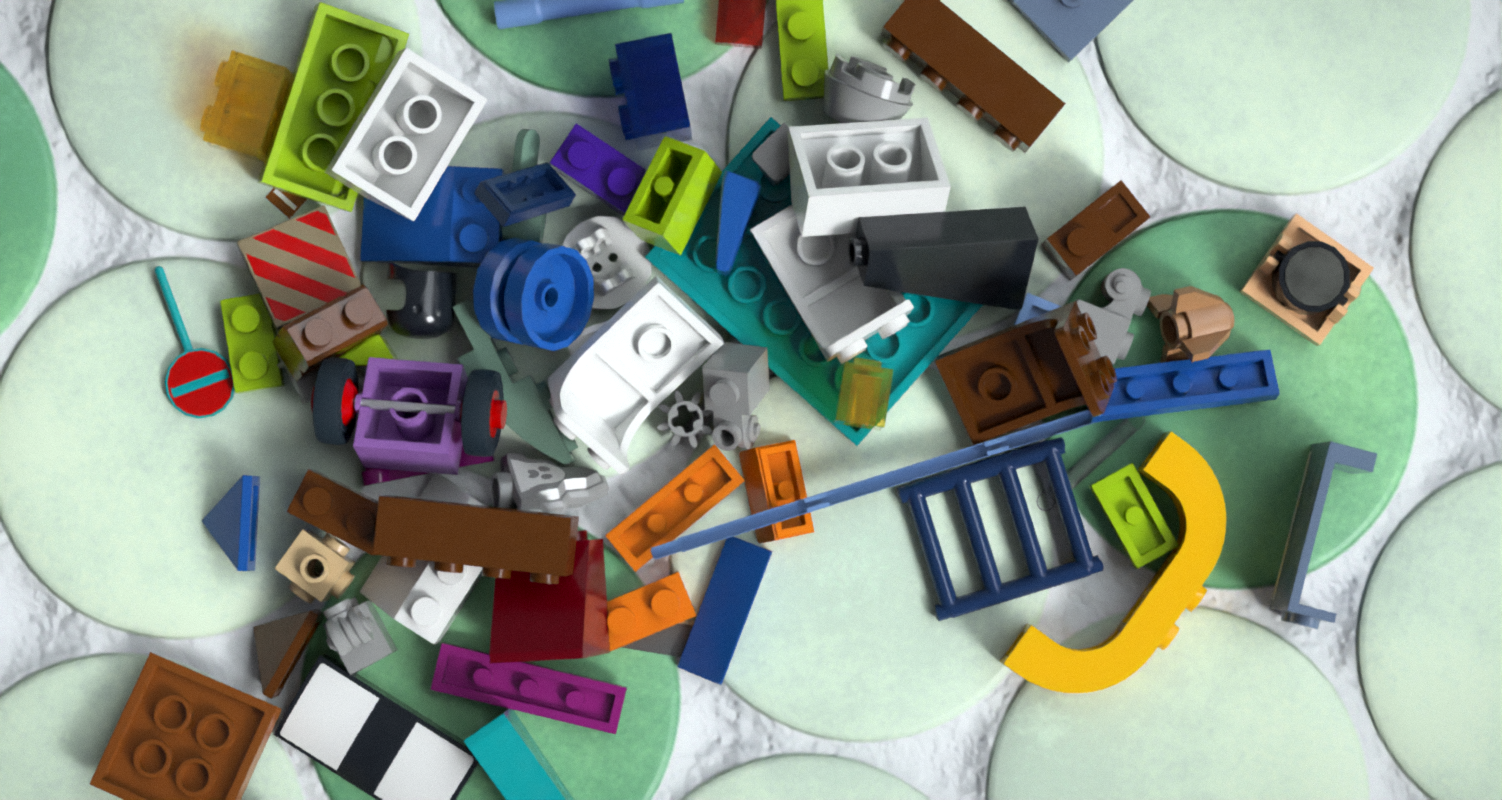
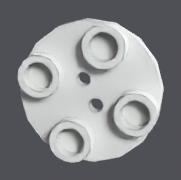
(617, 280)

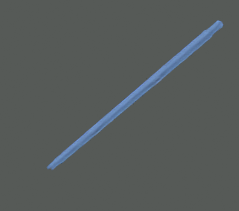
(872, 484)

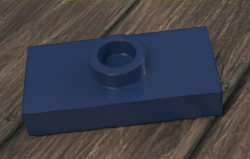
(525, 194)

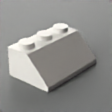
(406, 135)
(863, 172)
(420, 595)

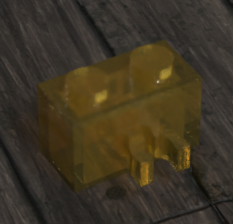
(245, 105)

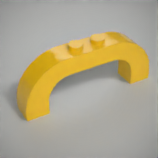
(1175, 586)

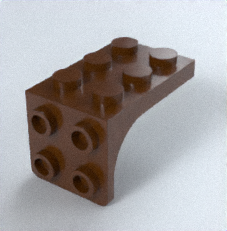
(1028, 373)

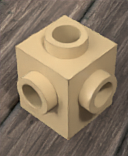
(300, 562)

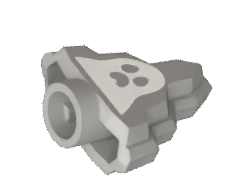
(543, 485)

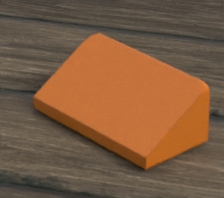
(772, 480)

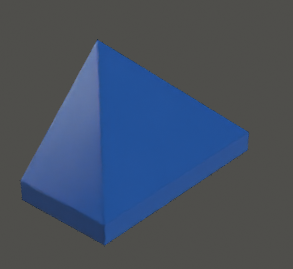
(235, 522)

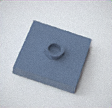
(1070, 23)

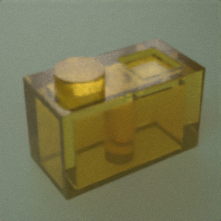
(863, 394)

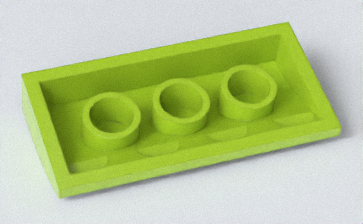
(328, 89)

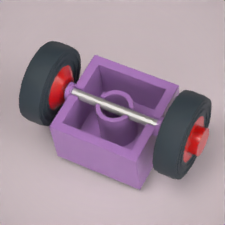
(409, 412)

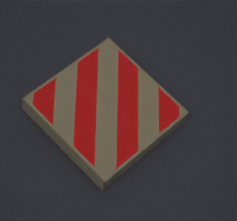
(298, 265)

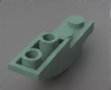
(526, 401)

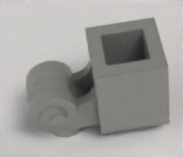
(1111, 322)
(733, 387)
(357, 634)

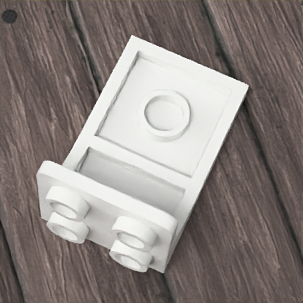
(827, 287)
(629, 371)

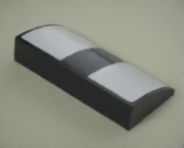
(374, 738)

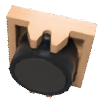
(1307, 280)

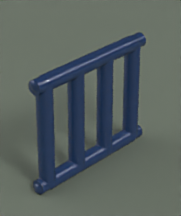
(1039, 576)

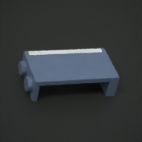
(1304, 527)

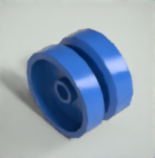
(533, 293)

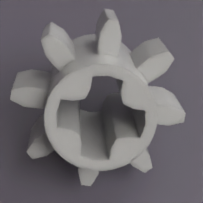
(673, 413)

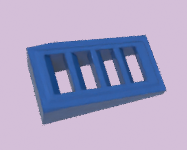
(736, 208)

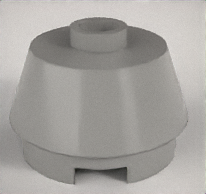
(864, 92)

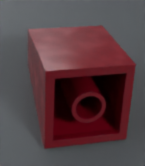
(553, 619)

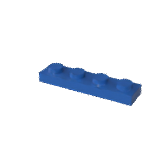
(1191, 385)

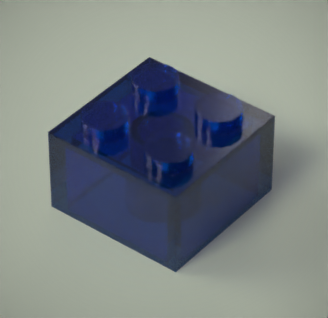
(653, 91)

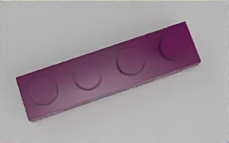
(529, 688)

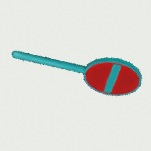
(200, 378)

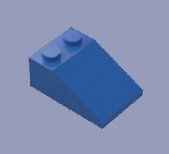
(448, 231)

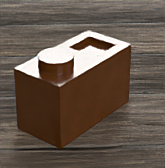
(1095, 230)

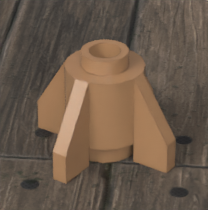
(1191, 323)

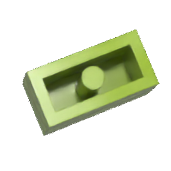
(672, 195)

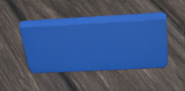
(724, 609)

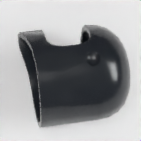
(428, 303)

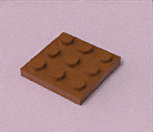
(184, 738)

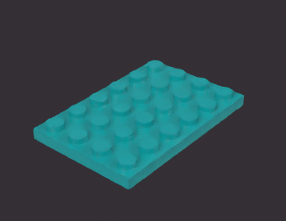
(761, 314)

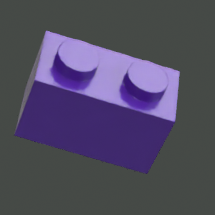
(598, 169)

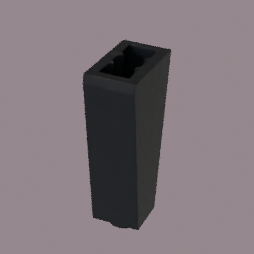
(949, 255)

